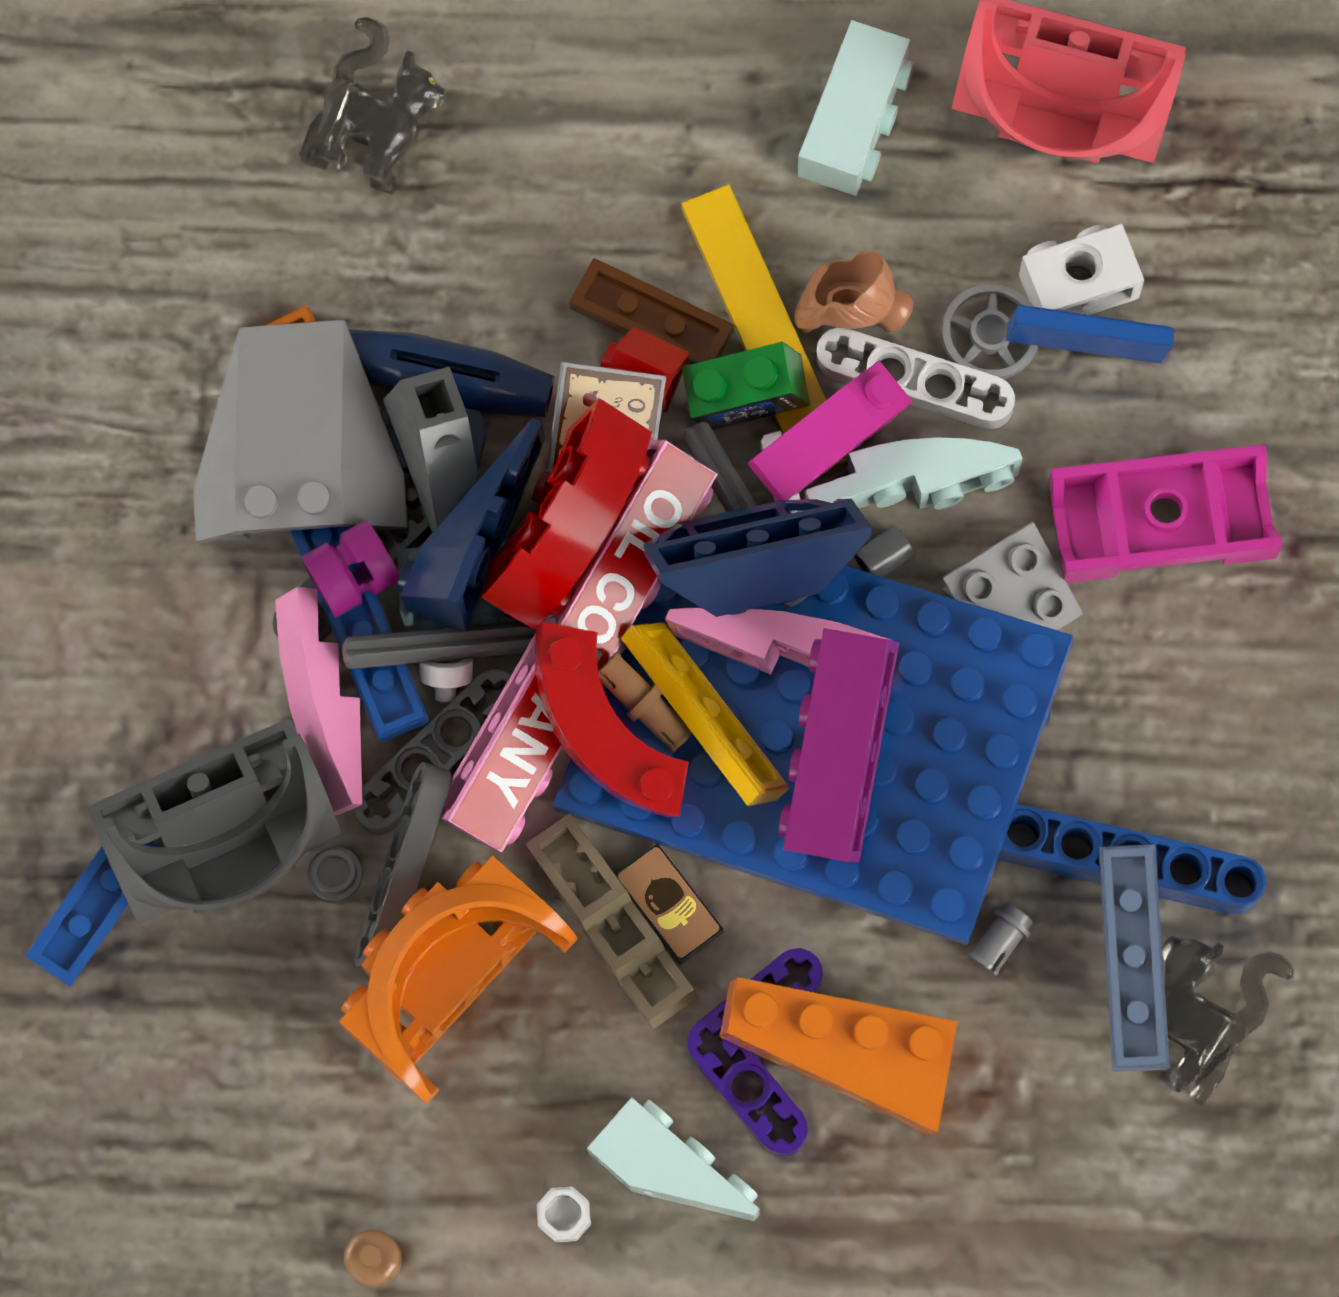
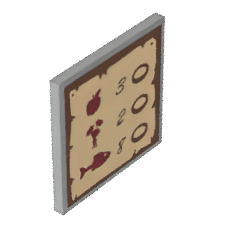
(581, 385)

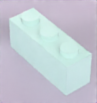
(856, 108)

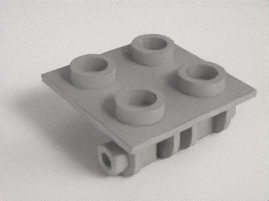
(1016, 580)

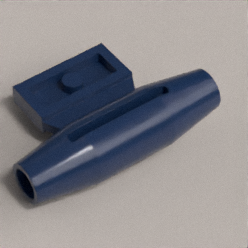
(483, 377)

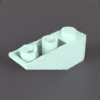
(658, 1164)

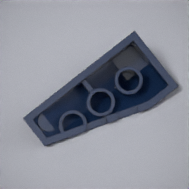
(456, 557)

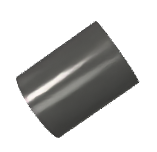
(884, 553)

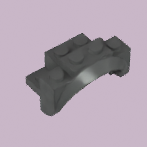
(216, 825)

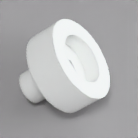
(446, 676)

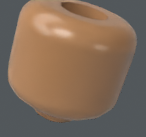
(372, 1258)

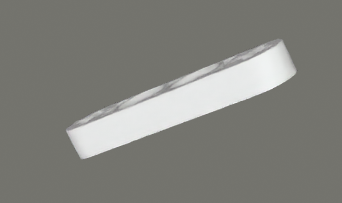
(918, 370)

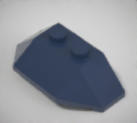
(758, 553)

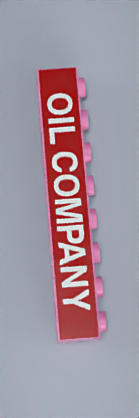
(517, 742)

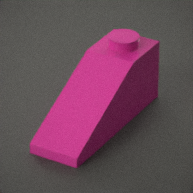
(830, 432)

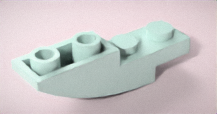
(932, 468)

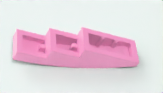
(755, 635)
(321, 716)

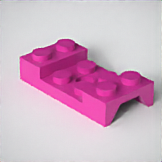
(1108, 523)

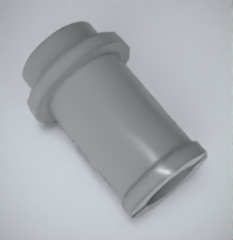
(1000, 939)

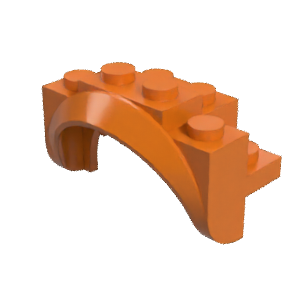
(441, 963)

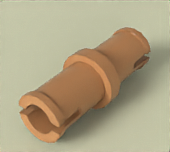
(644, 702)

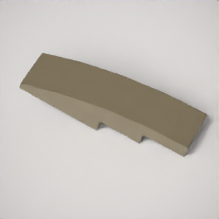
(611, 921)

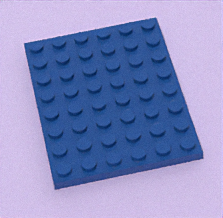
(948, 770)

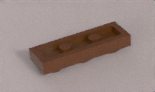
(626, 301)

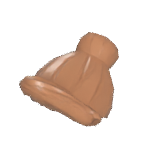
(853, 296)

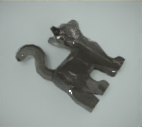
(369, 118)
(1202, 1027)

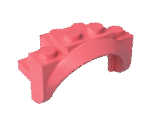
(1067, 82)

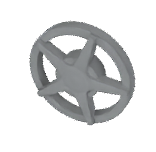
(986, 330)

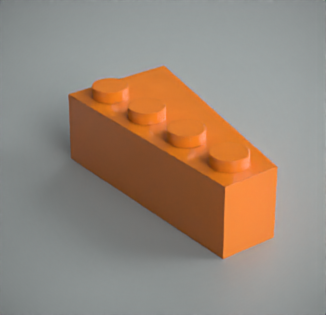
(860, 1049)

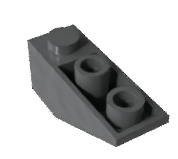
(434, 440)

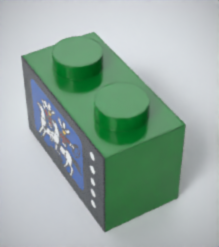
(746, 386)

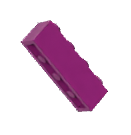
(839, 745)

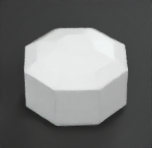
(563, 1214)

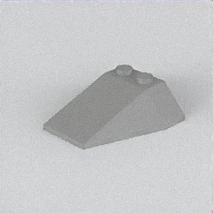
(297, 439)

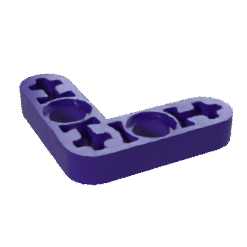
(710, 1063)

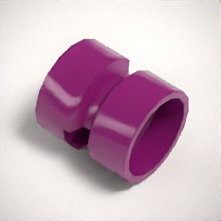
(333, 578)

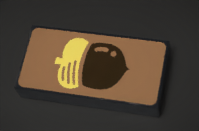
(669, 904)

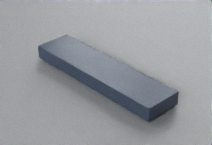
(1134, 958)

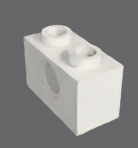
(1099, 249)

